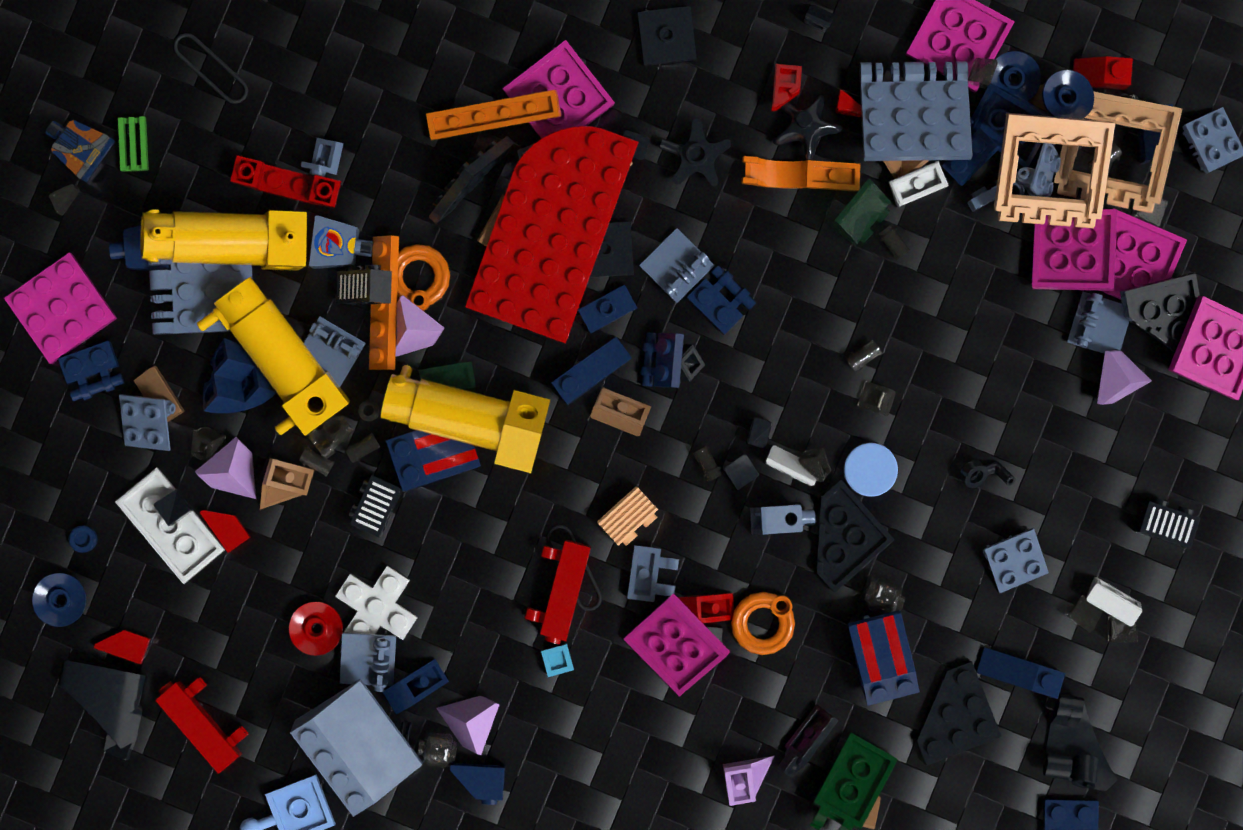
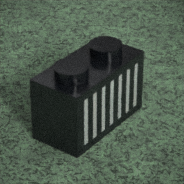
(364, 286)
(375, 505)
(1167, 523)

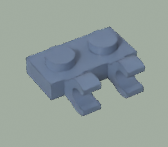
(644, 574)

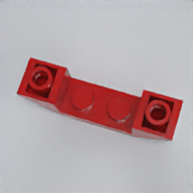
(285, 183)

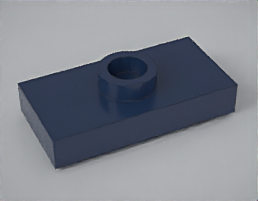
(607, 309)

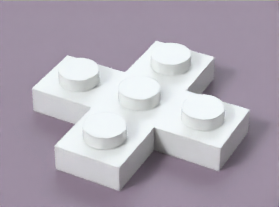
(377, 604)

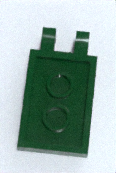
(853, 784)

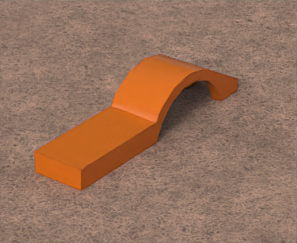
(801, 174)

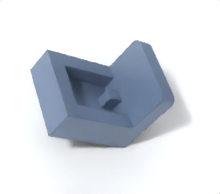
(325, 158)

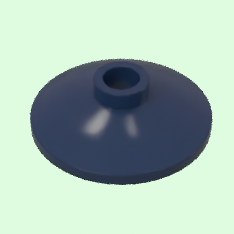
(1024, 67)
(1075, 87)
(46, 603)

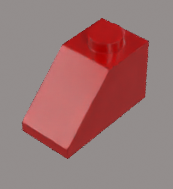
(1105, 71)
(710, 607)

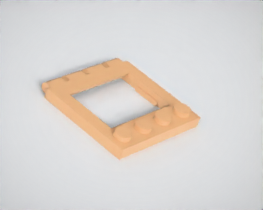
(1132, 114)
(1053, 131)

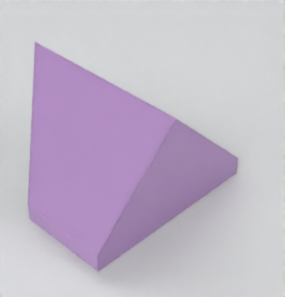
(414, 328)
(1119, 377)
(230, 470)
(470, 721)
(745, 779)

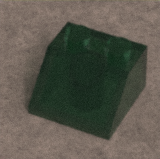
(861, 213)

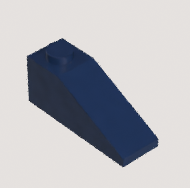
(591, 370)
(1020, 672)

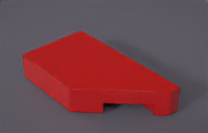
(786, 84)
(226, 528)
(125, 645)

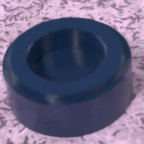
(83, 539)

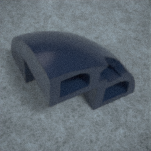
(235, 381)

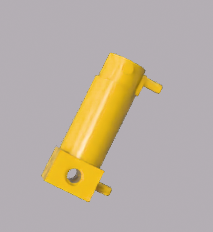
(265, 240)
(278, 356)
(469, 417)

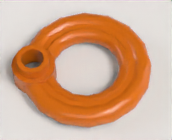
(440, 269)
(763, 600)

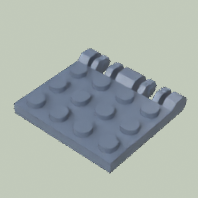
(914, 115)
(193, 293)

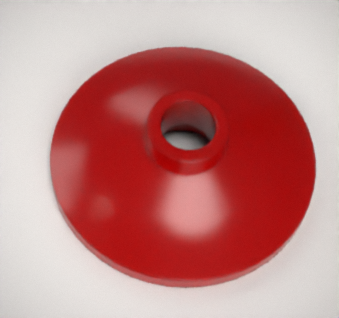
(305, 638)

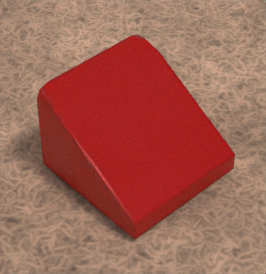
(847, 105)

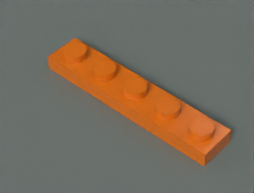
(493, 114)
(384, 316)

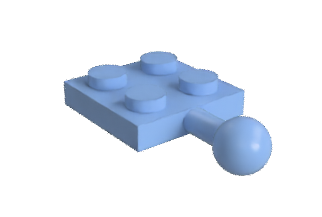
(295, 808)

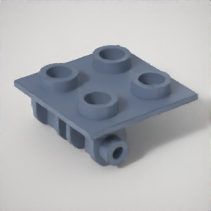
(1213, 140)
(1039, 180)
(677, 265)
(1098, 324)
(333, 348)
(146, 421)
(1016, 560)
(369, 659)

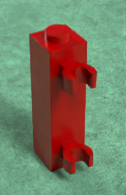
(564, 592)
(199, 725)

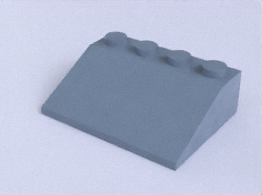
(355, 747)

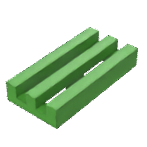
(132, 134)

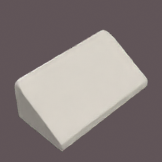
(918, 184)
(789, 465)
(1114, 601)

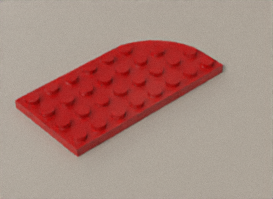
(552, 229)

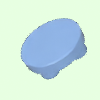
(870, 469)

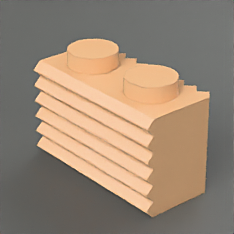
(628, 516)

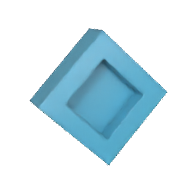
(557, 660)

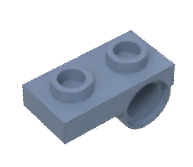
(983, 196)

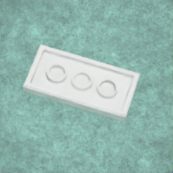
(183, 546)

